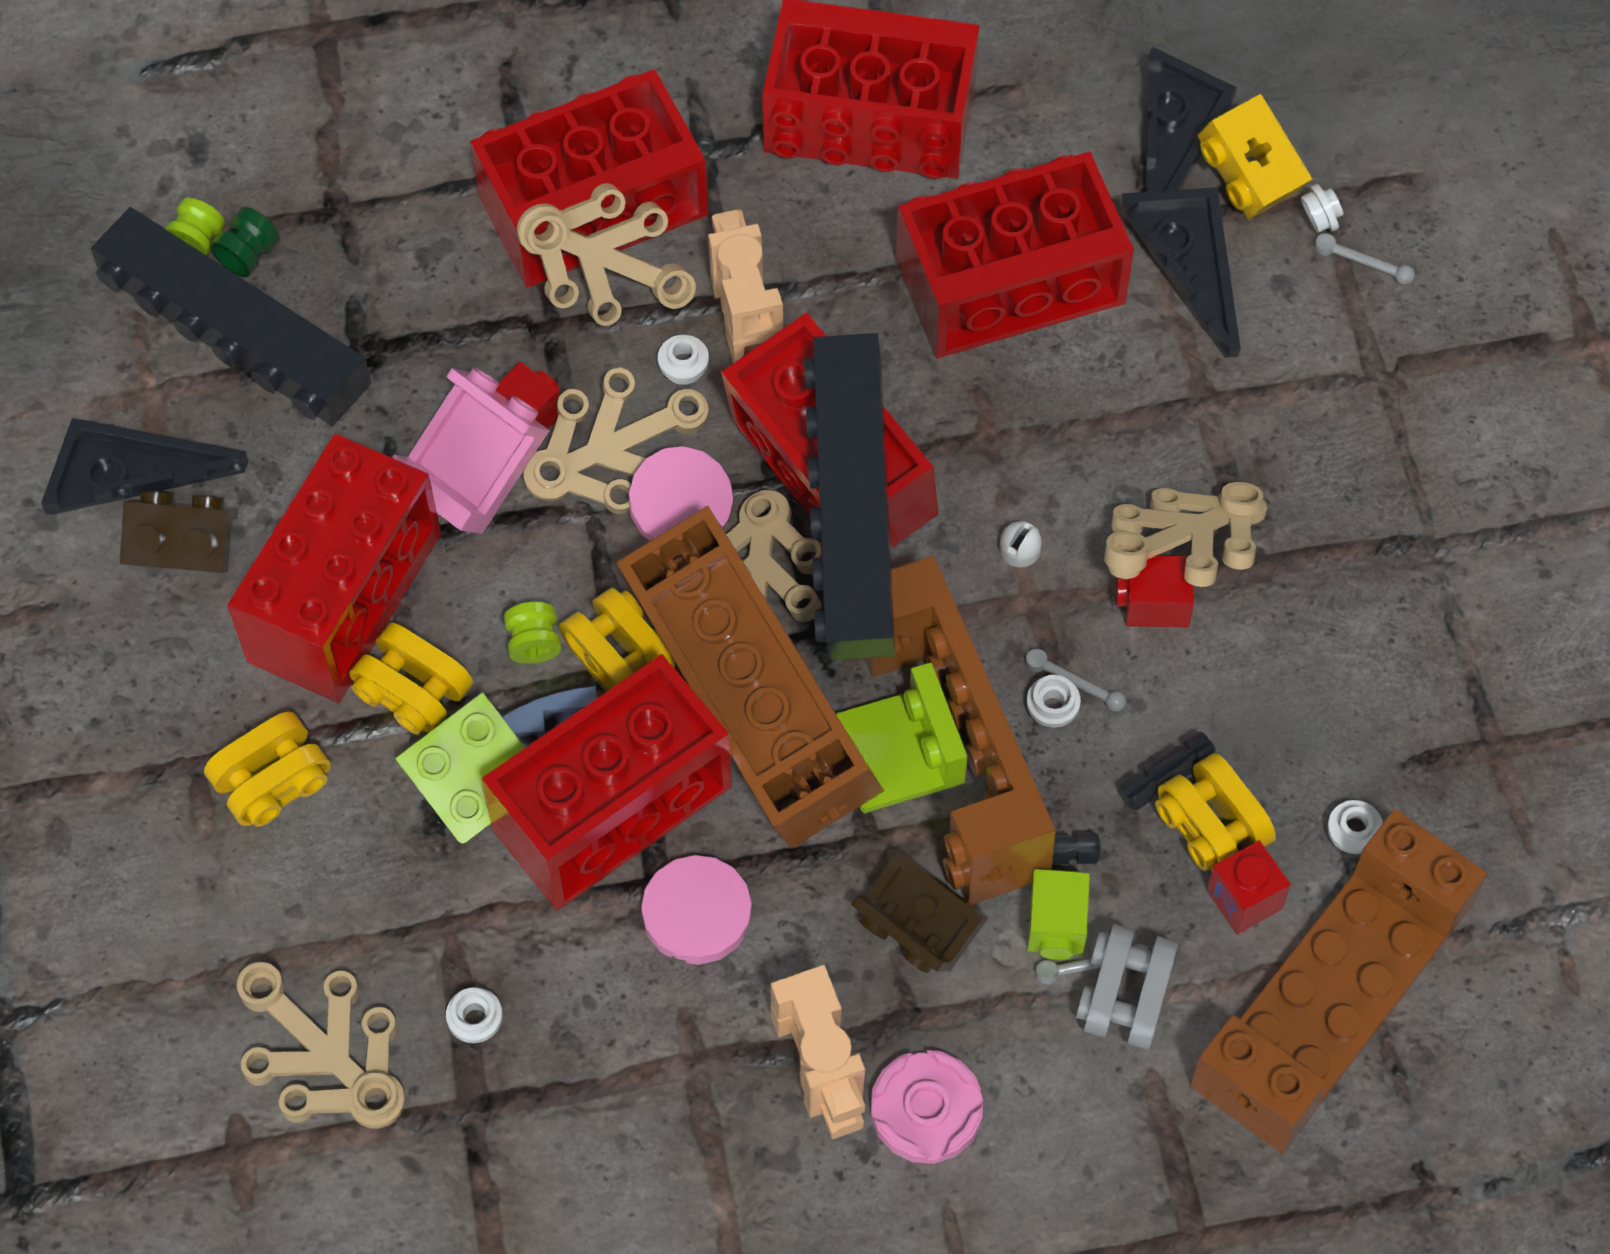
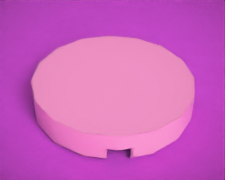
(676, 486)
(696, 909)
(927, 1107)

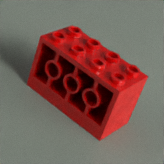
(870, 88)
(560, 155)
(1013, 254)
(770, 406)
(335, 567)
(608, 781)

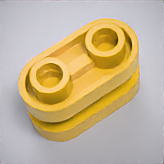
(622, 618)
(412, 705)
(268, 769)
(1208, 839)

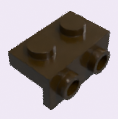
(176, 533)
(919, 914)

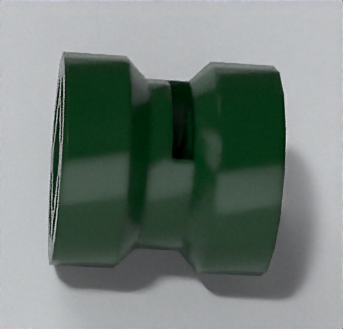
(244, 242)

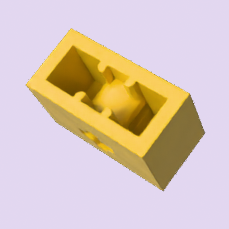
(1255, 133)

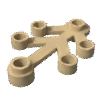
(599, 252)
(605, 446)
(1237, 506)
(764, 569)
(325, 1053)

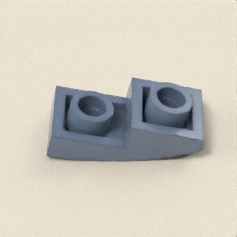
(546, 713)

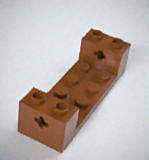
(750, 677)
(1009, 833)
(1339, 982)

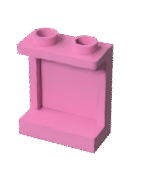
(475, 449)

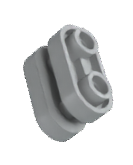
(1100, 1004)

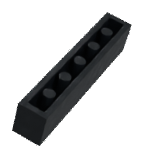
(230, 317)
(853, 497)

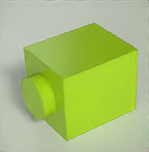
(1058, 913)

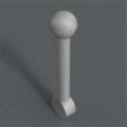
(1327, 245)
(1037, 661)
(1048, 971)

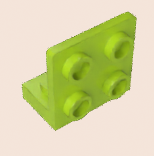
(909, 741)
(453, 760)

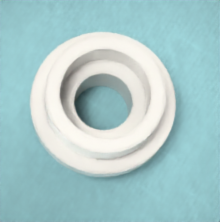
(1322, 208)
(683, 371)
(1053, 687)
(1345, 838)
(469, 1000)

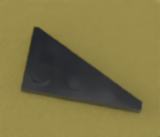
(1178, 109)
(1190, 245)
(117, 463)

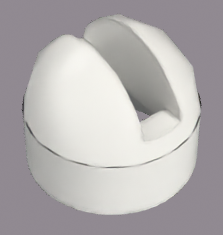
(1029, 549)

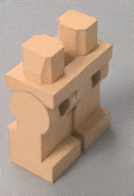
(738, 278)
(828, 1075)

